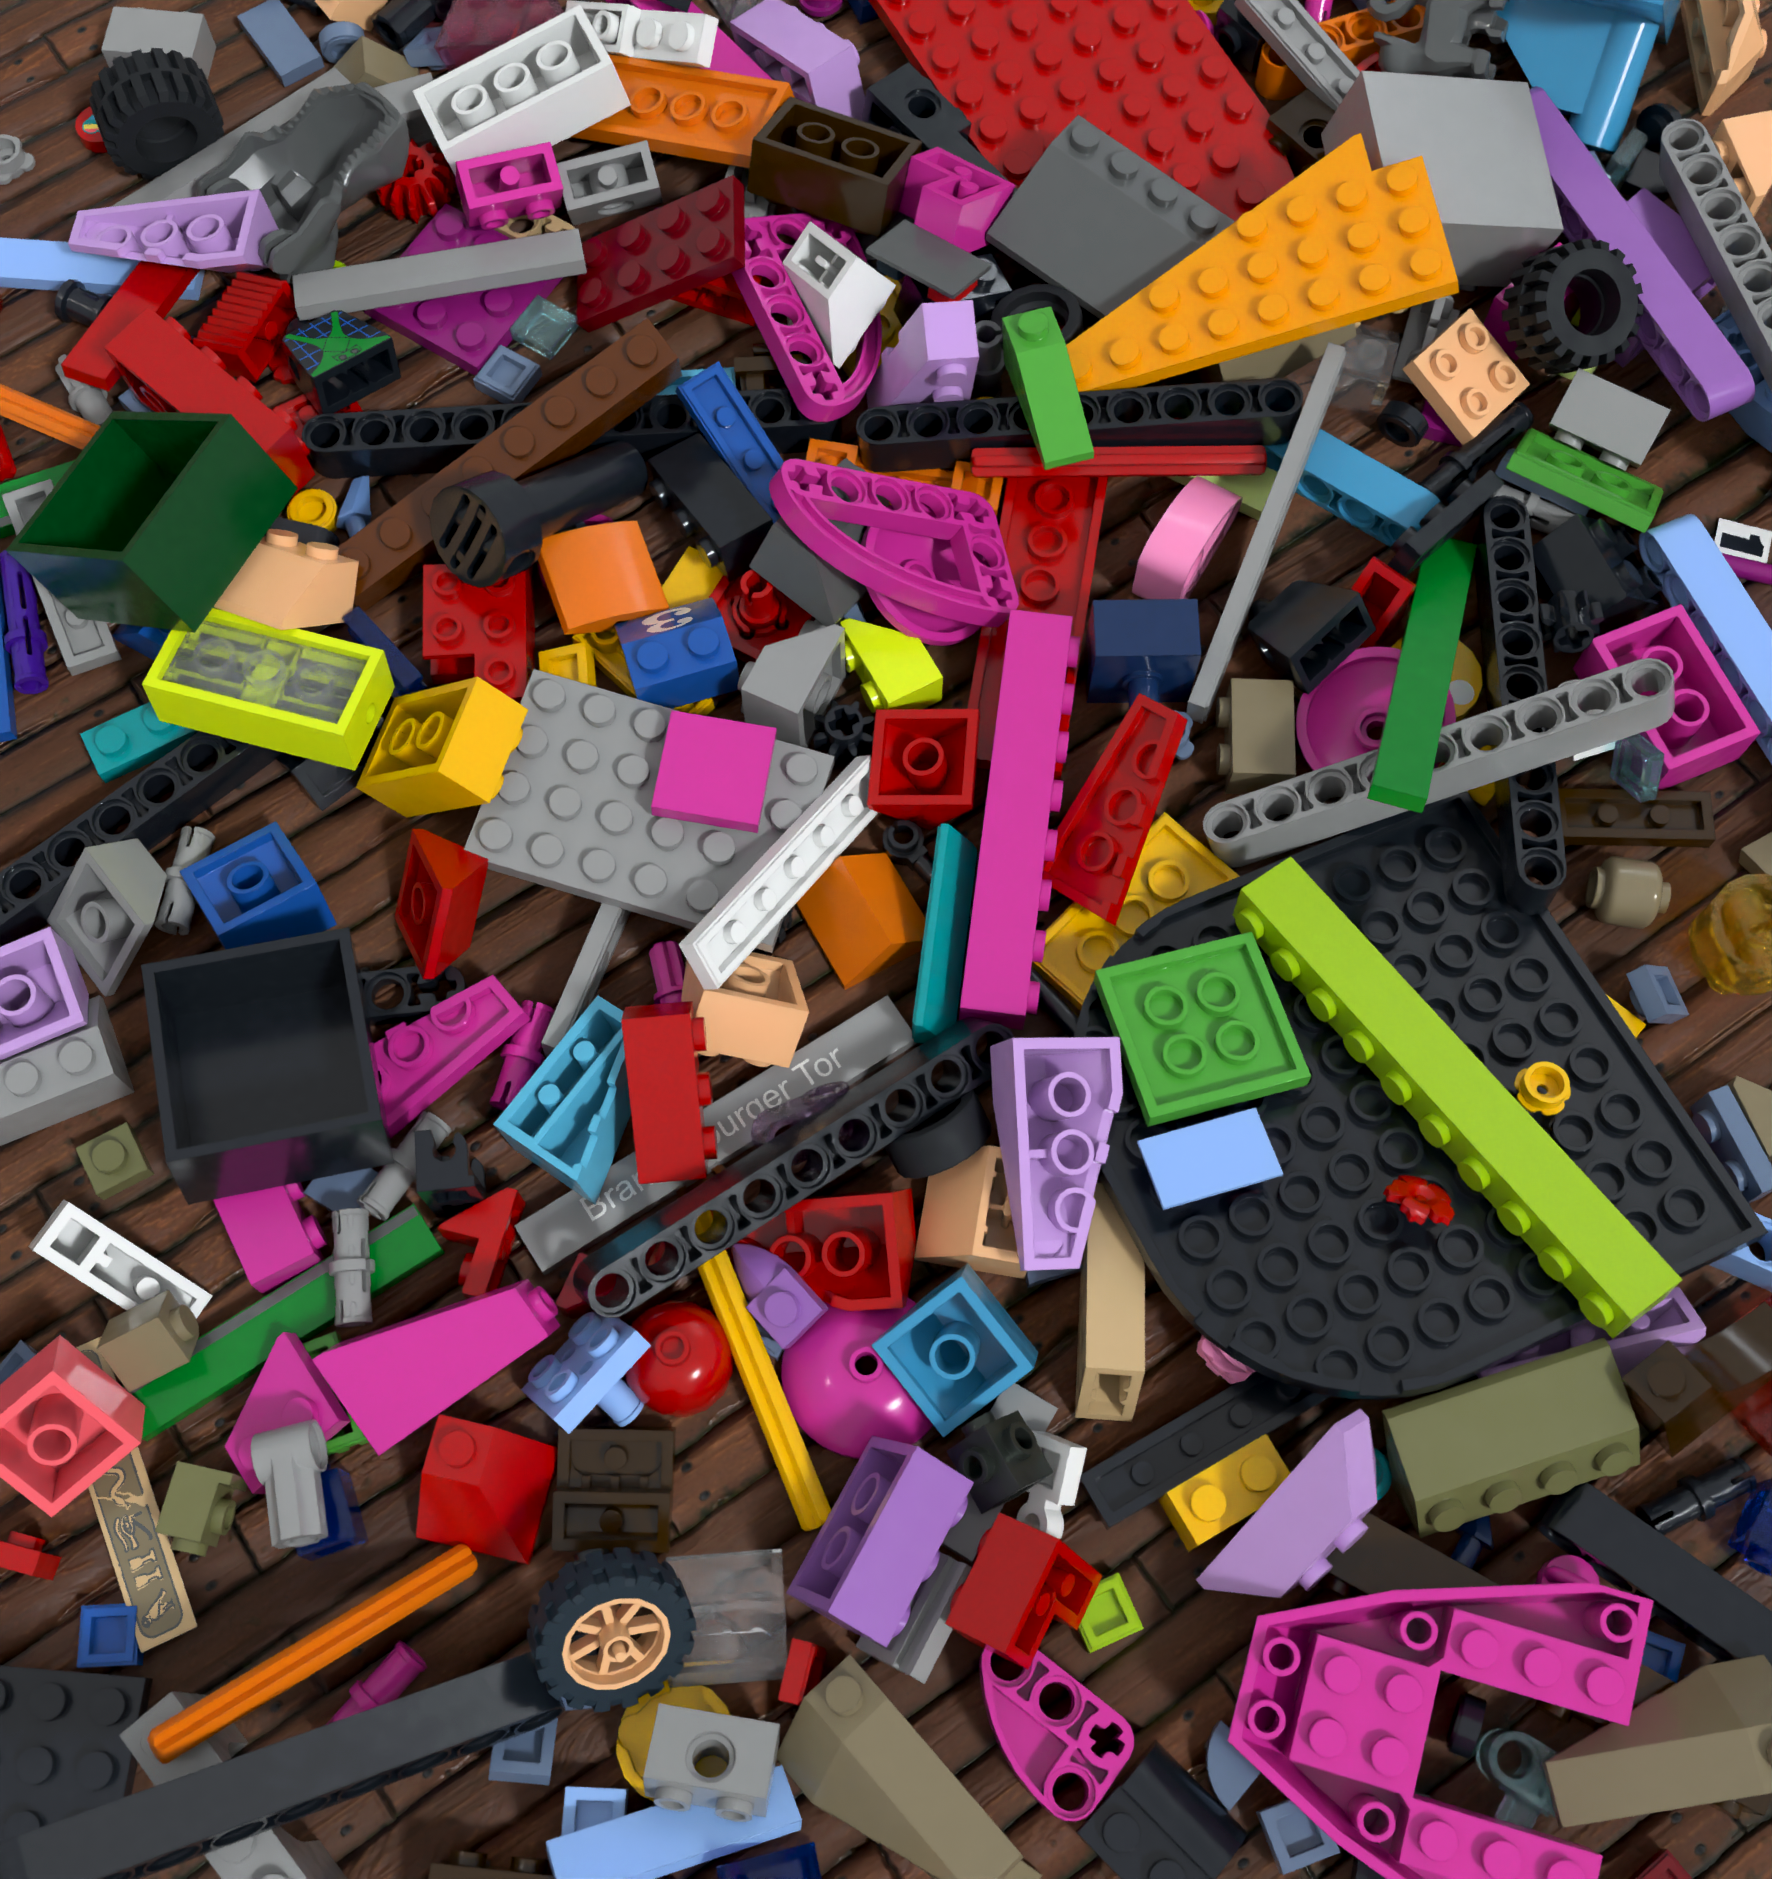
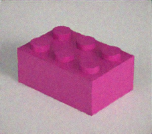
(1708, 717)

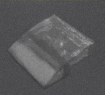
(737, 1617)

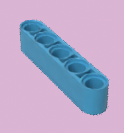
(1358, 488)

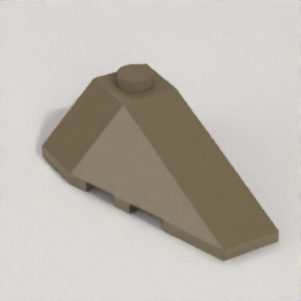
(1681, 1749)
(879, 1776)

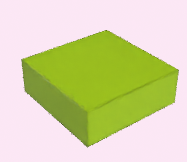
(1108, 1615)

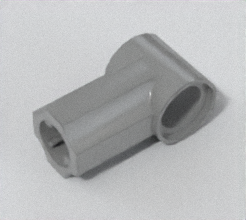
(290, 1468)

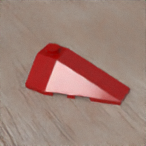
(847, 1246)

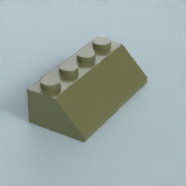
(1511, 1438)

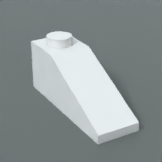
(110, 1261)

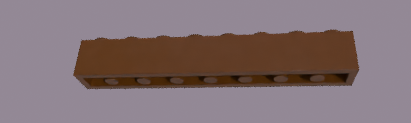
(532, 441)

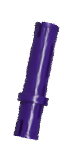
(29, 661)

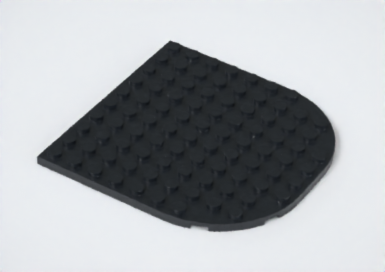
(1315, 1266)

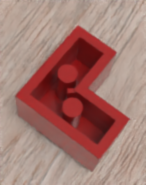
(1018, 1589)

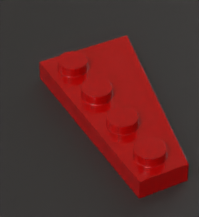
(1115, 809)

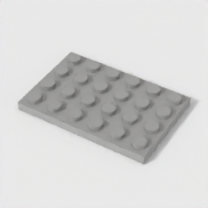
(582, 815)

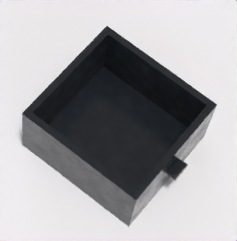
(265, 1066)

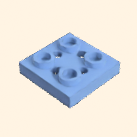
(589, 1373)

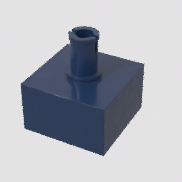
(1141, 649)

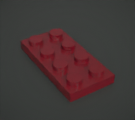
(662, 254)

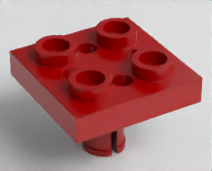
(759, 611)

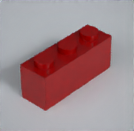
(668, 1092)

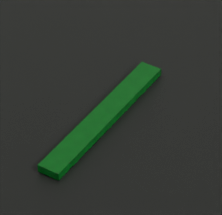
(1422, 679)

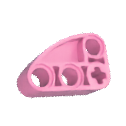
(1185, 540)

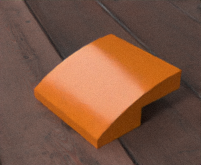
(600, 576)

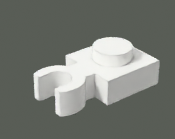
(1057, 1489)

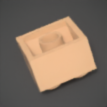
(292, 583)
(753, 1013)

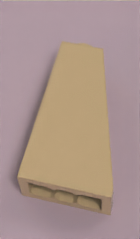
(1110, 1318)

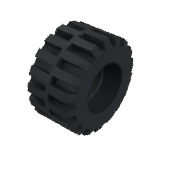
(154, 111)
(1605, 299)

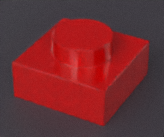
(25, 1555)

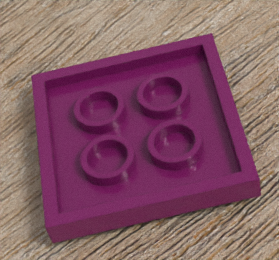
(466, 325)

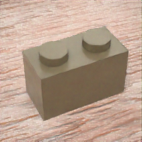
(1256, 734)

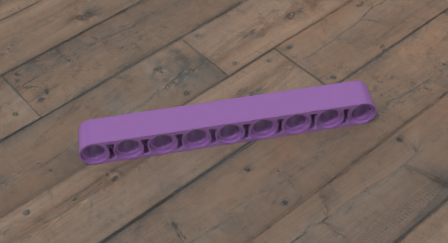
(1673, 322)

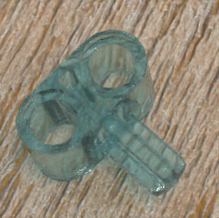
(1526, 1789)

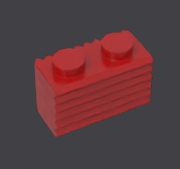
(248, 323)

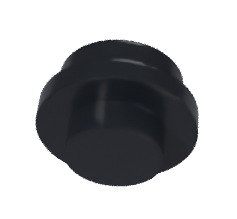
(1654, 120)

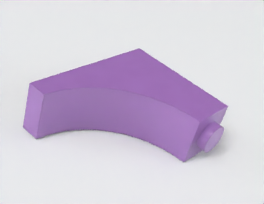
(1678, 246)

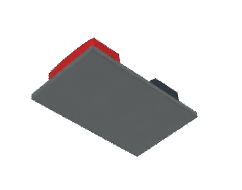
(928, 259)

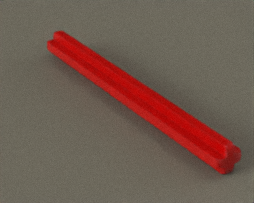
(1124, 462)

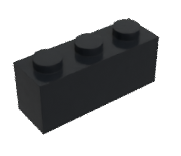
(709, 505)

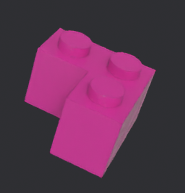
(953, 198)

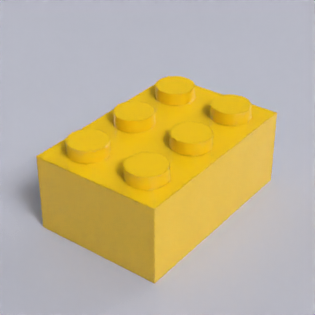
(443, 748)

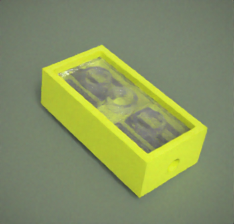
(272, 687)

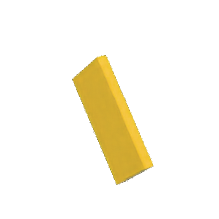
(1167, 872)

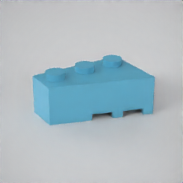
(575, 1104)

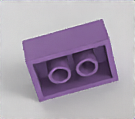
(881, 1539)

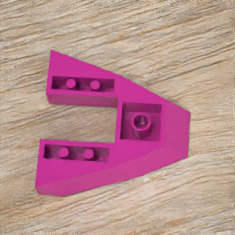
(1346, 1697)

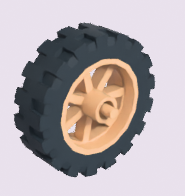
(623, 1666)

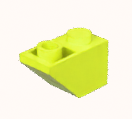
(891, 667)

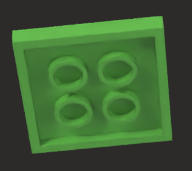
(1201, 1028)

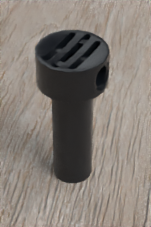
(497, 525)

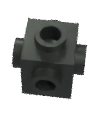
(999, 1459)

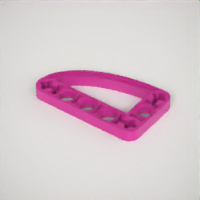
(766, 260)
(807, 501)

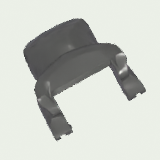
(313, 169)

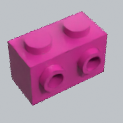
(509, 186)

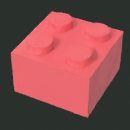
(63, 1425)

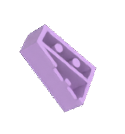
(803, 53)

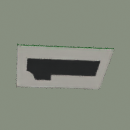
(1743, 540)

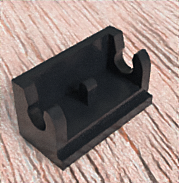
(447, 1182)

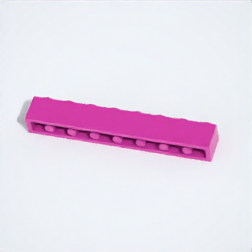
(1016, 820)

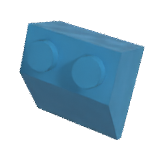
(956, 1350)

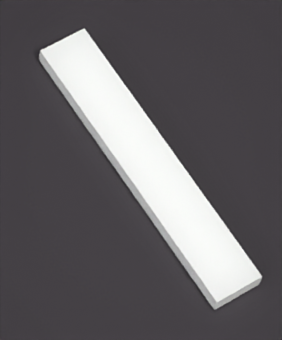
(780, 877)

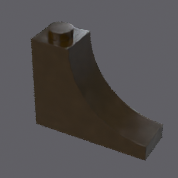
(1692, 1387)

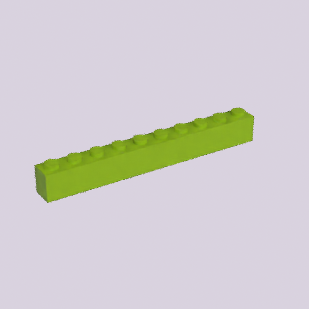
(1455, 1100)

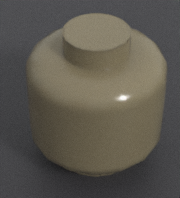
(1627, 892)

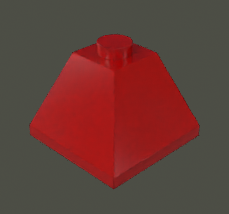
(484, 1489)

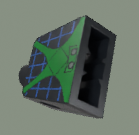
(339, 359)

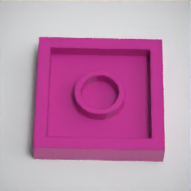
(714, 771)

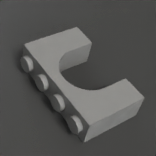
(262, 1856)

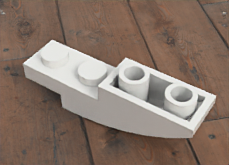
(652, 34)

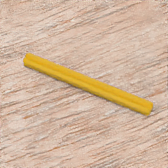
(763, 1387)

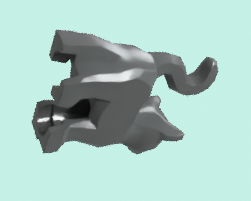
(1443, 39)

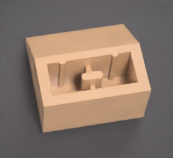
(1747, 153)
(970, 1217)

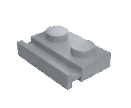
(925, 1633)

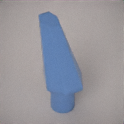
(356, 507)

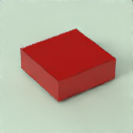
(802, 1671)

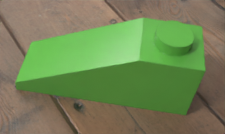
(1046, 387)

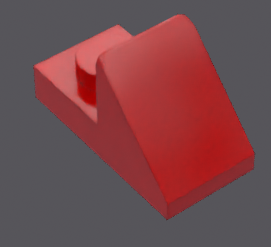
(492, 1232)

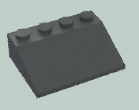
(1101, 219)

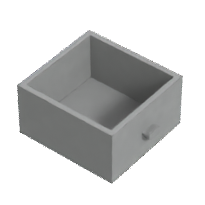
(1479, 159)

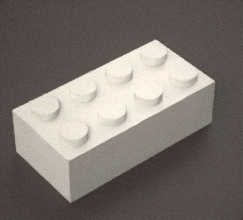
(524, 91)

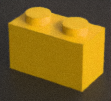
(1224, 1492)

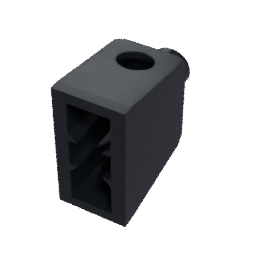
(1309, 630)

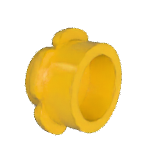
(1549, 1077)

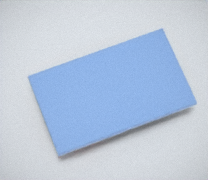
(1209, 1158)

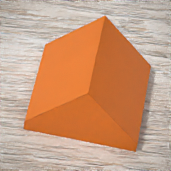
(862, 917)

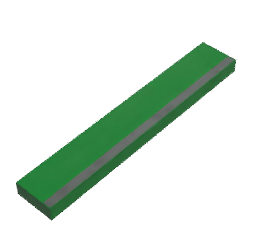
(300, 1307)

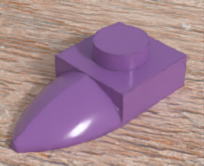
(776, 1294)

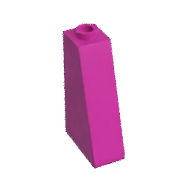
(424, 1364)

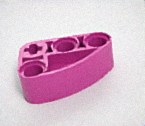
(1046, 1748)

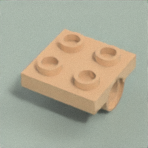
(1466, 376)

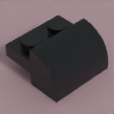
(1161, 1824)

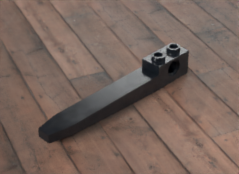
(915, 108)

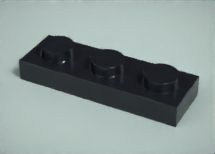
(1443, 522)

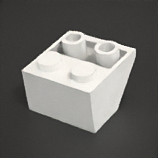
(836, 290)

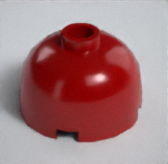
(686, 1360)

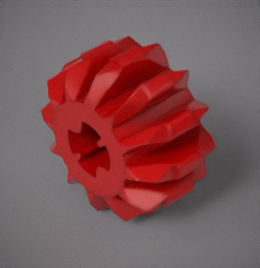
(424, 184)

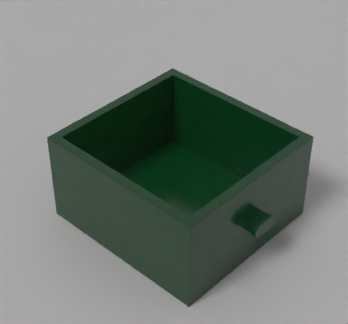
(154, 519)

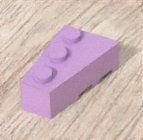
(932, 360)

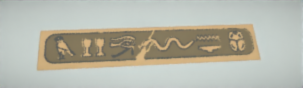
(138, 1553)

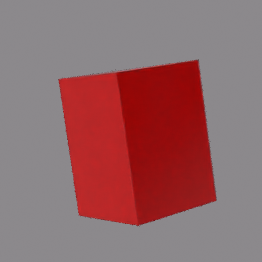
(924, 764)
(439, 900)

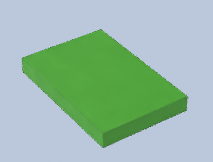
(1586, 480)

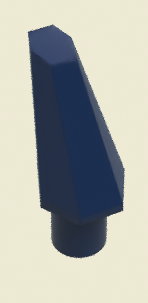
(1474, 1537)

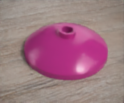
(929, 558)
(1347, 705)
(837, 1402)

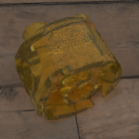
(1734, 937)

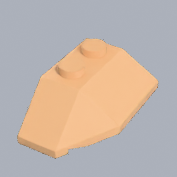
(1722, 46)

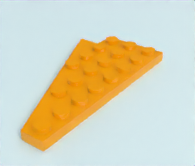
(1299, 264)

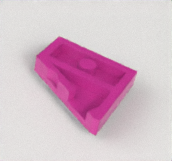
(283, 1395)

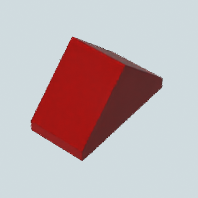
(1385, 597)

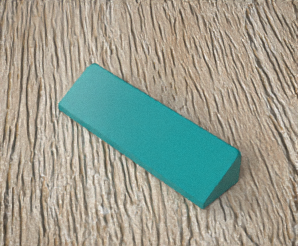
(944, 934)

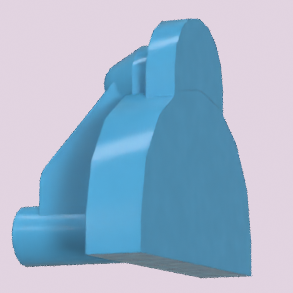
(1589, 57)

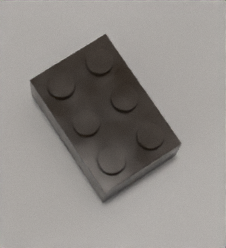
(831, 166)

